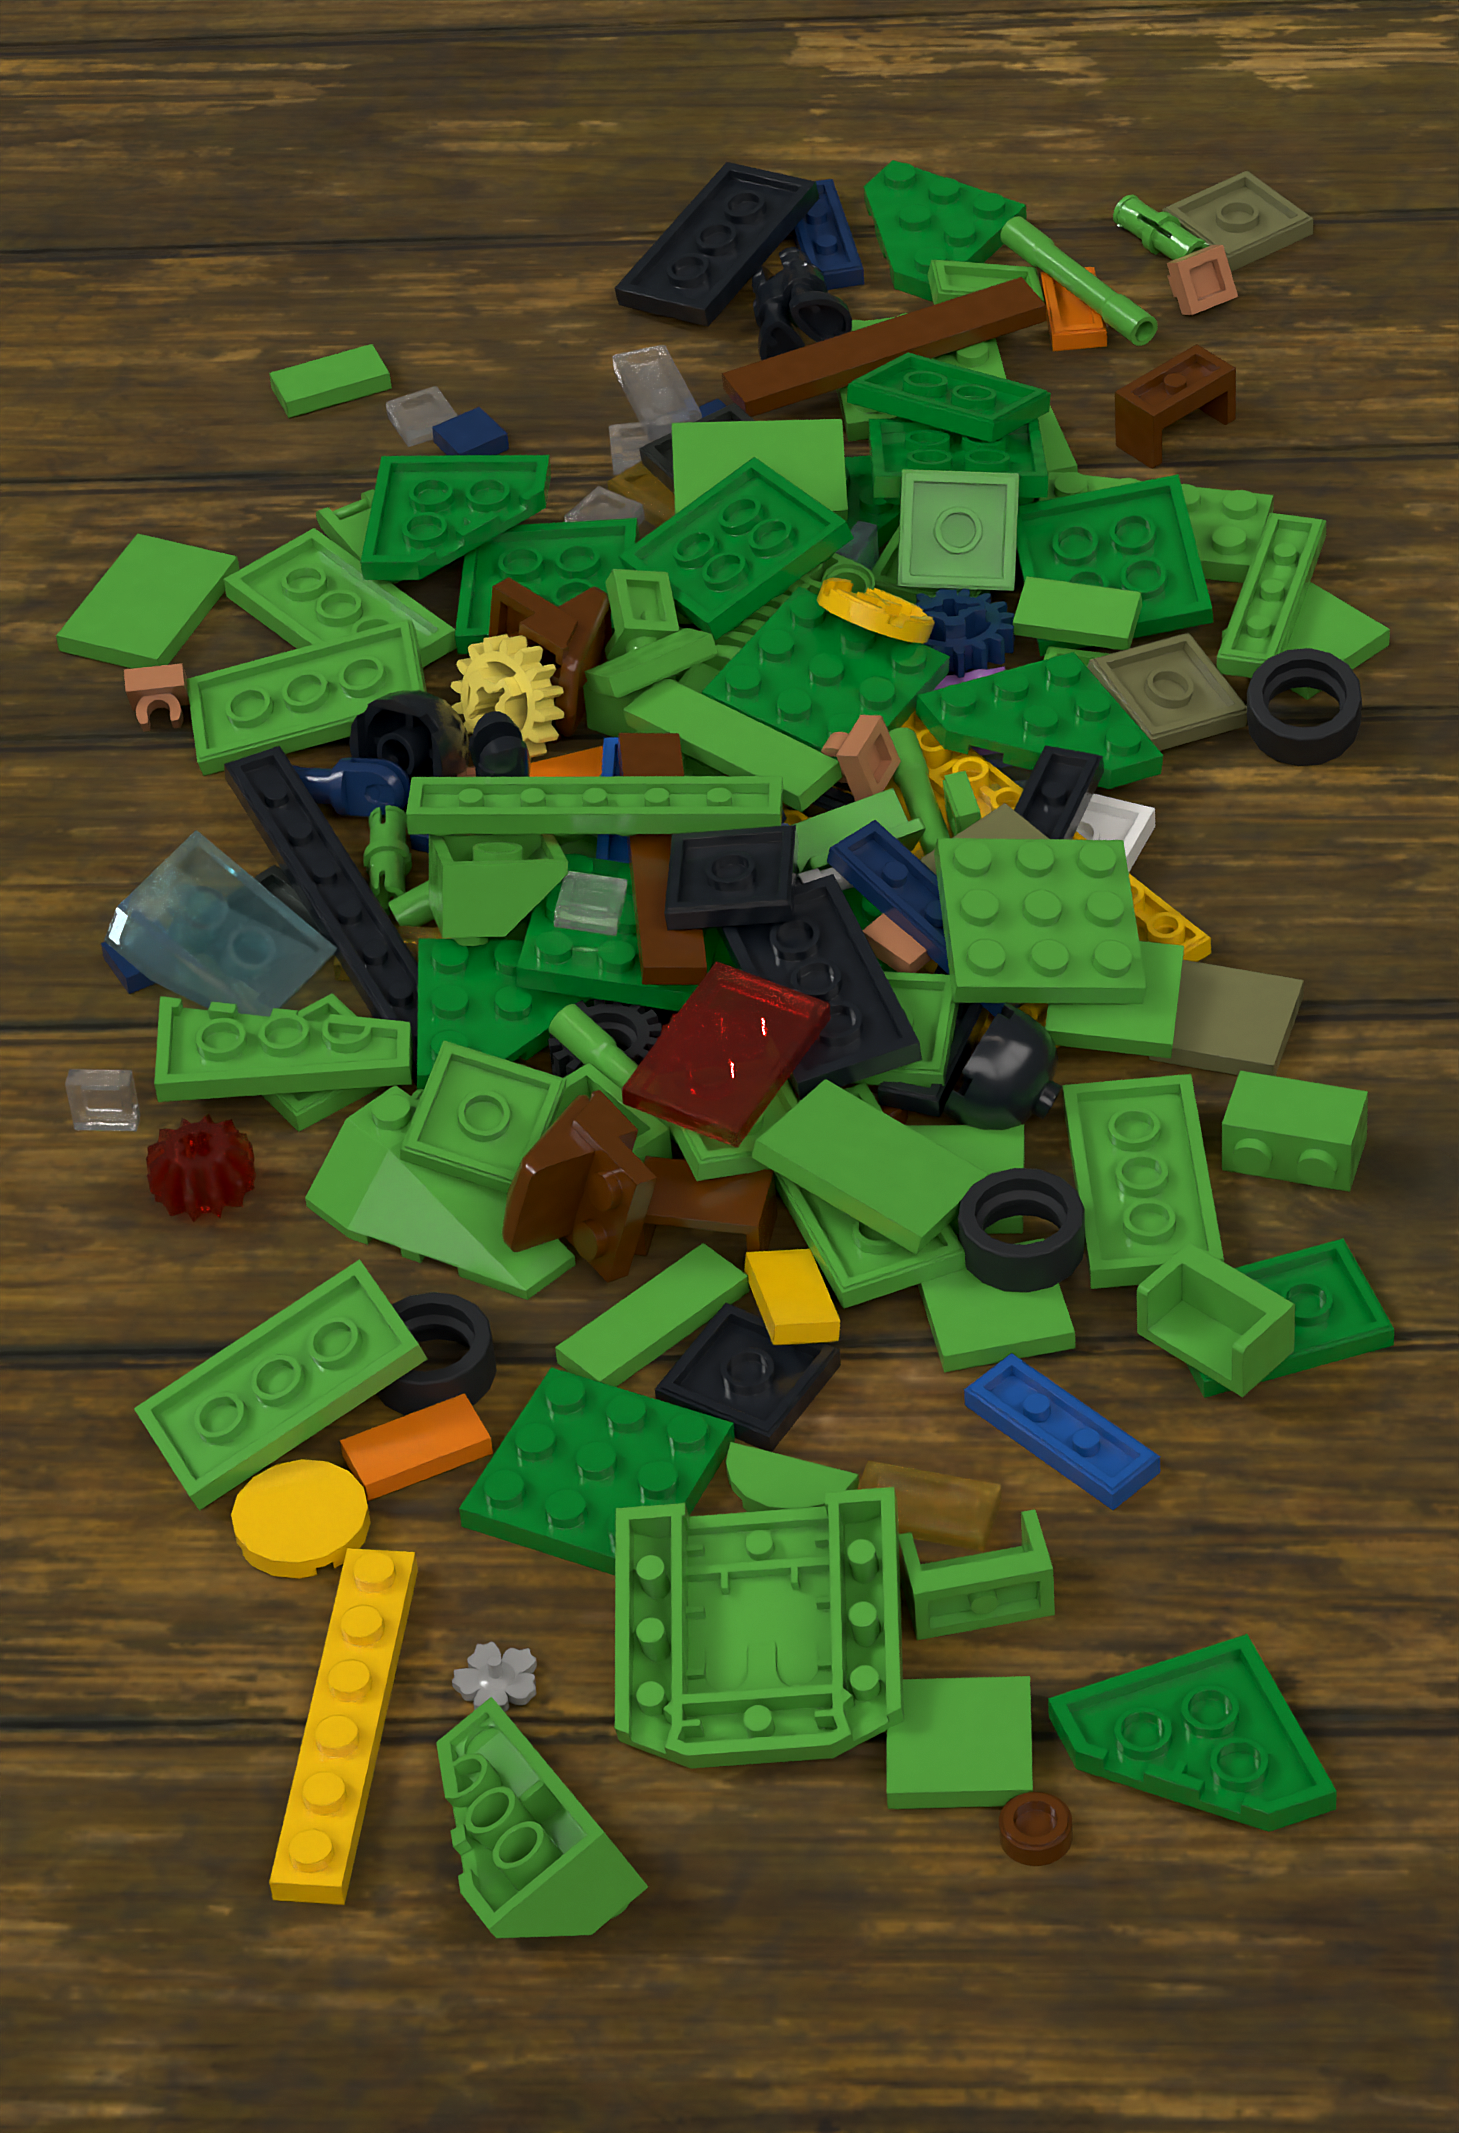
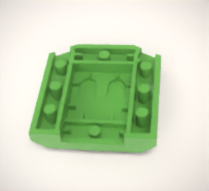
(758, 1630)

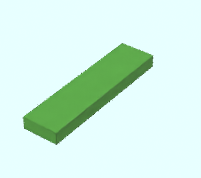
(1271, 593)
(733, 741)

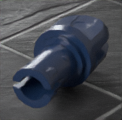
(357, 785)

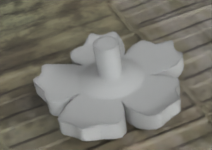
(502, 1678)

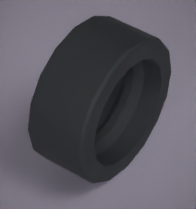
(1307, 744)
(1024, 1194)
(450, 1319)

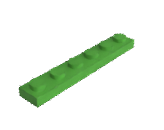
(592, 804)

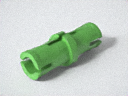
(1145, 224)
(387, 855)

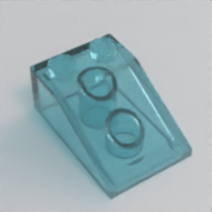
(216, 933)

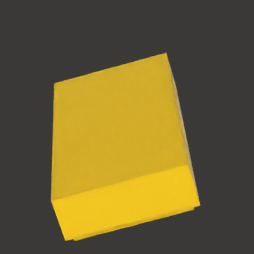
(792, 1297)

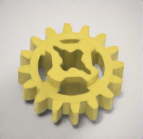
(510, 680)

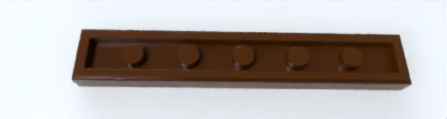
(846, 357)
(664, 954)

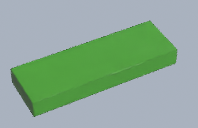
(653, 1318)

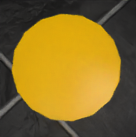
(876, 611)
(300, 1518)

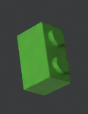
(1294, 1130)

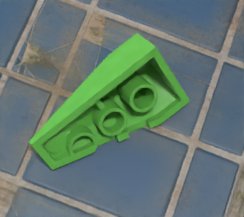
(424, 1212)
(524, 1839)

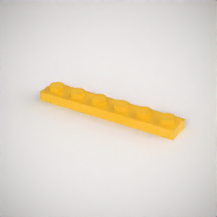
(344, 1728)

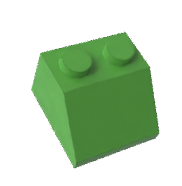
(490, 882)

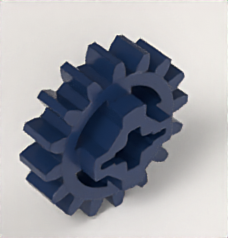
(968, 629)

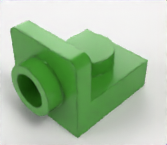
(640, 609)

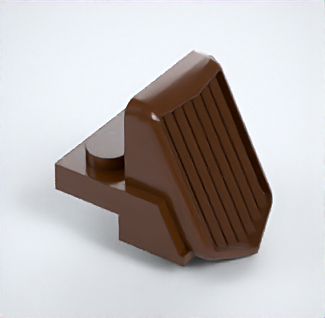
(569, 634)
(582, 1187)

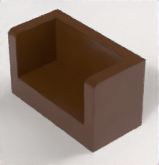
(1167, 394)
(722, 1204)

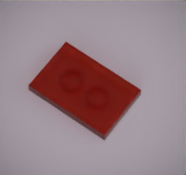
(726, 1054)

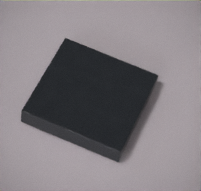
(732, 877)
(746, 1379)

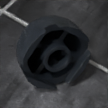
(414, 732)
(1007, 1075)

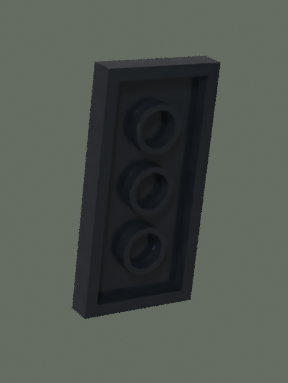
(717, 244)
(831, 961)

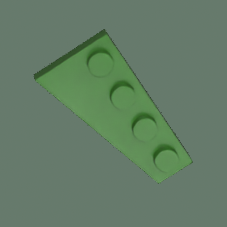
(254, 1055)

